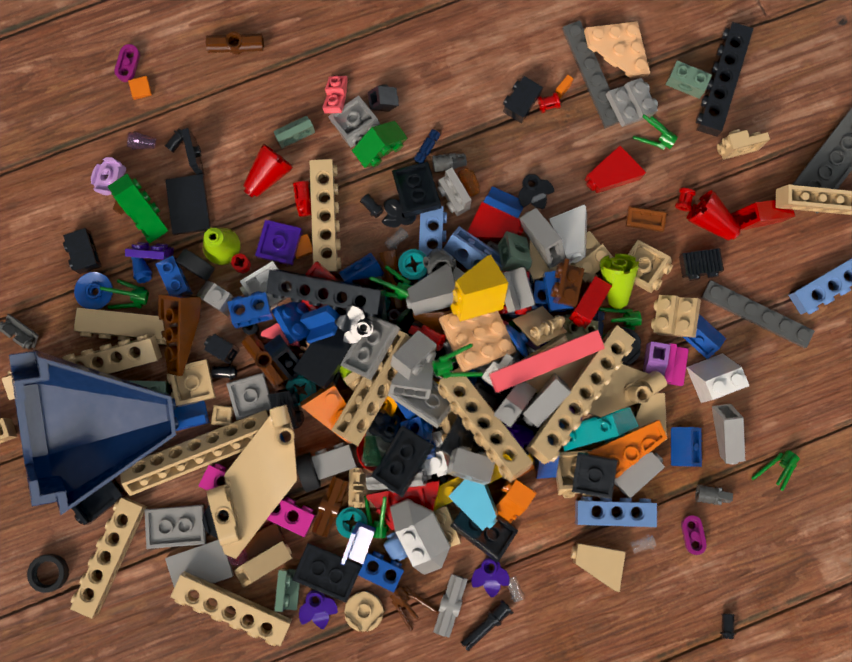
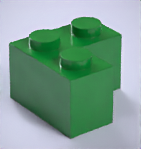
(378, 143)

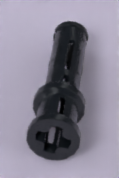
(494, 619)

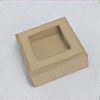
(222, 415)

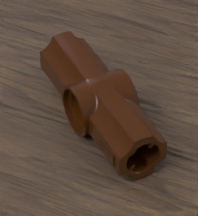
(223, 43)
(390, 259)
(257, 351)
(330, 507)

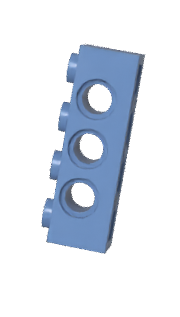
(427, 235)
(475, 249)
(803, 297)
(646, 518)

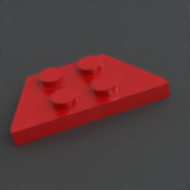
(421, 495)

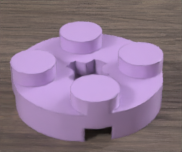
(109, 167)

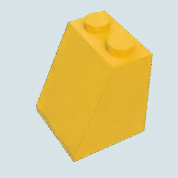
(479, 290)

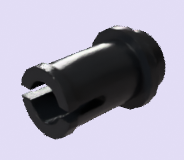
(175, 140)
(375, 209)
(255, 328)
(224, 372)
(728, 626)

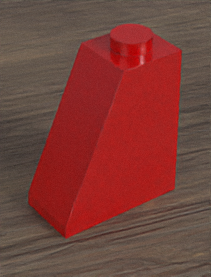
(614, 171)
(761, 214)
(493, 223)
(590, 302)

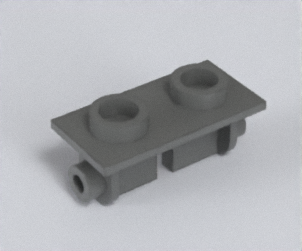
(23, 335)

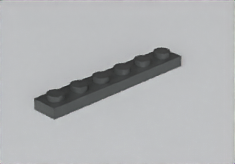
(590, 72)
(757, 314)

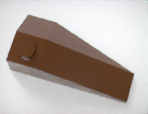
(180, 322)

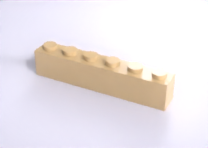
(117, 324)

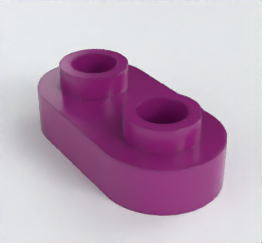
(127, 64)
(693, 534)

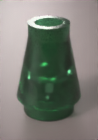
(371, 453)

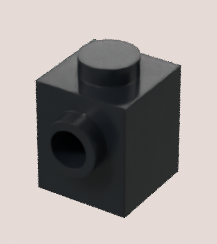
(383, 98)

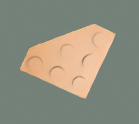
(620, 46)

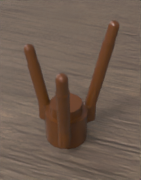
(400, 598)

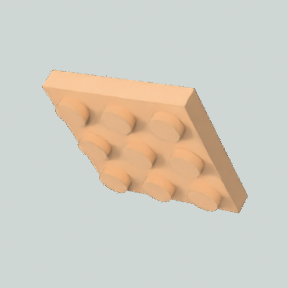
(486, 334)

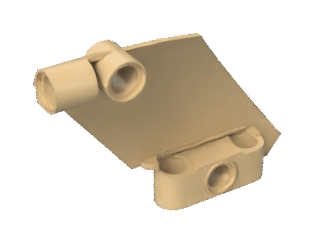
(616, 394)
(255, 483)

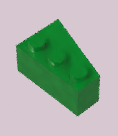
(138, 207)

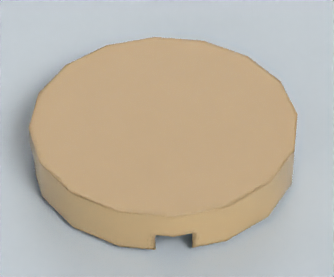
(364, 611)

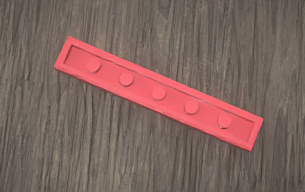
(546, 361)

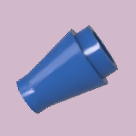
(141, 271)

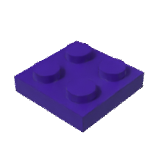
(278, 242)
(143, 250)

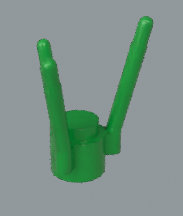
(667, 137)
(401, 289)
(138, 296)
(630, 317)
(444, 365)
(788, 462)
(380, 525)

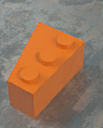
(326, 406)
(513, 500)

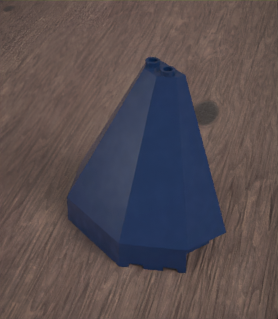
(82, 426)

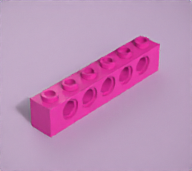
(301, 526)

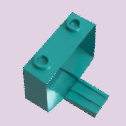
(602, 428)

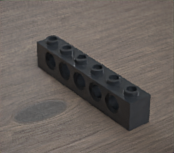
(741, 36)
(278, 287)

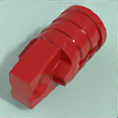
(302, 198)
(436, 337)

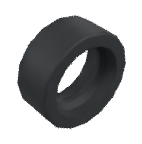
(195, 264)
(307, 472)
(32, 573)

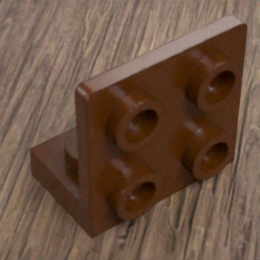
(568, 284)

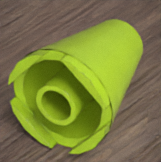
(220, 245)
(621, 274)

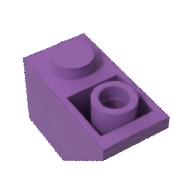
(656, 357)

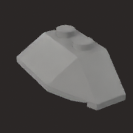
(420, 535)

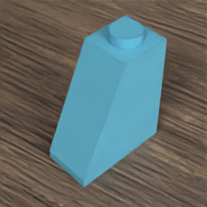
(476, 503)

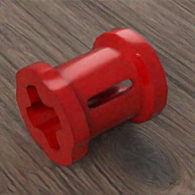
(549, 102)
(685, 205)
(235, 263)

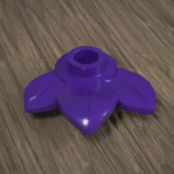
(521, 434)
(490, 579)
(319, 611)

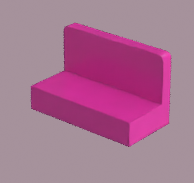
(676, 365)

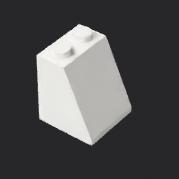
(716, 377)

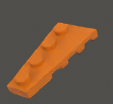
(632, 446)

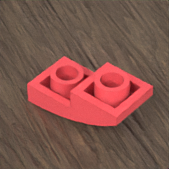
(336, 94)

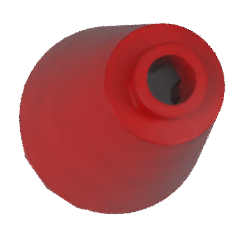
(265, 171)
(714, 217)

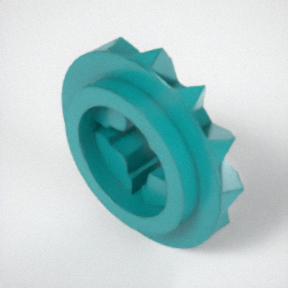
(405, 260)
(310, 387)
(345, 515)

